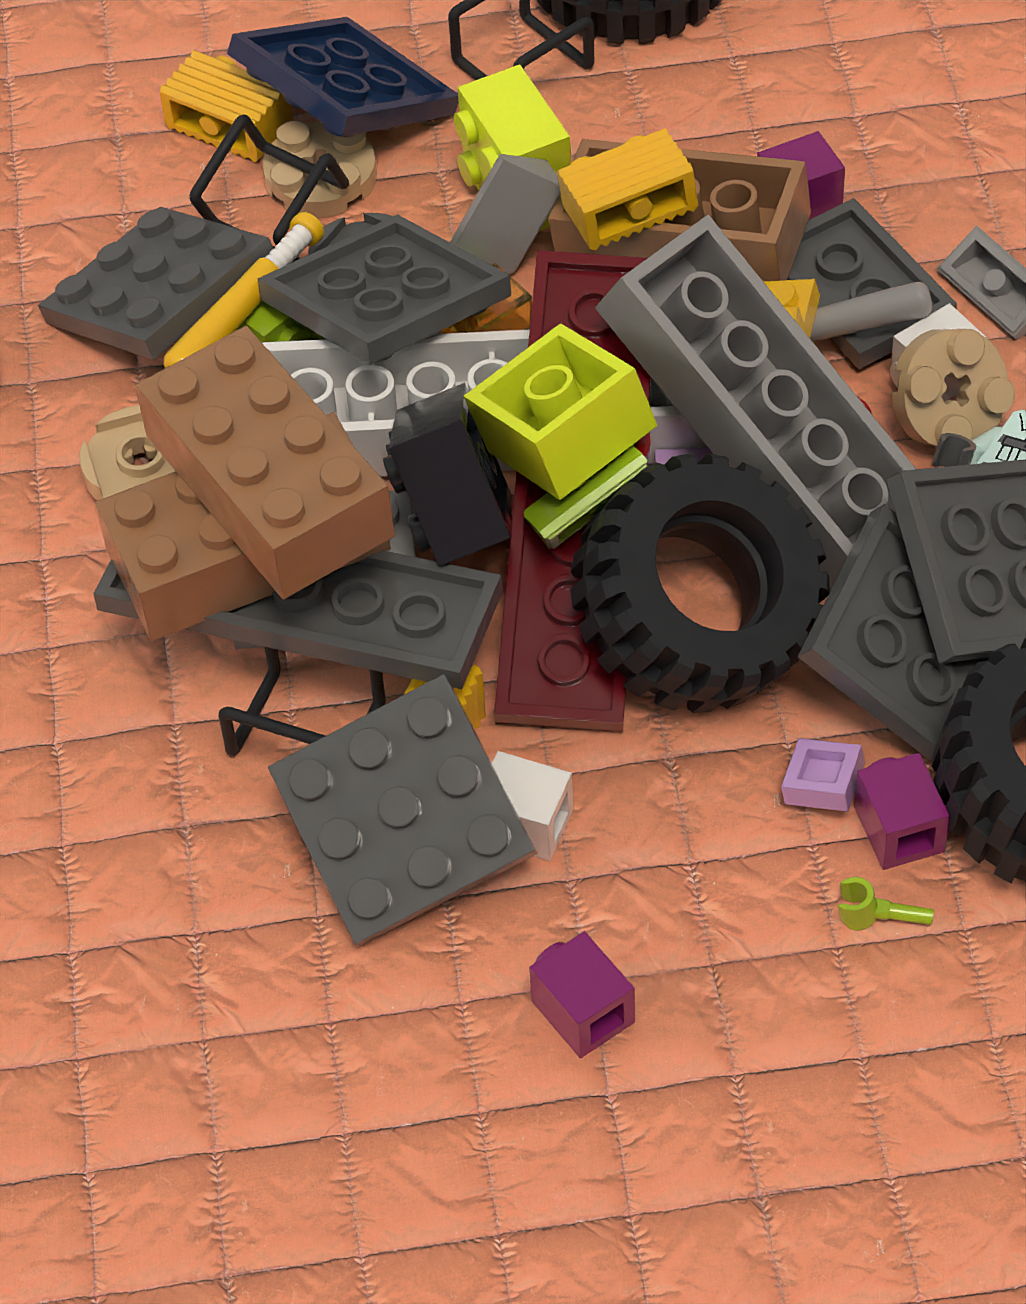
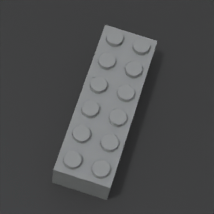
(755, 383)

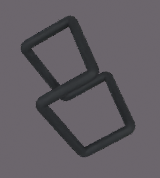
(553, 40)
(316, 172)
(235, 740)

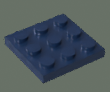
(343, 76)

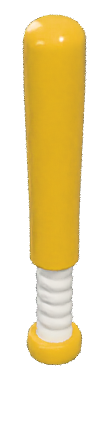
(244, 295)

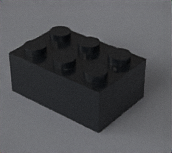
(450, 477)

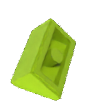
(559, 519)

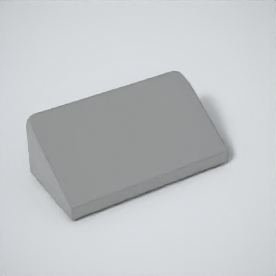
(508, 211)
(989, 279)

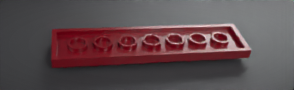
(543, 661)

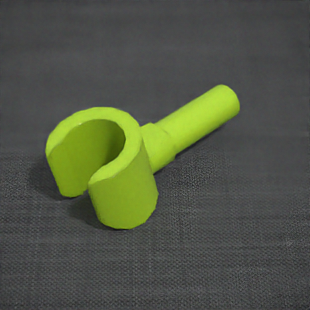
(870, 908)

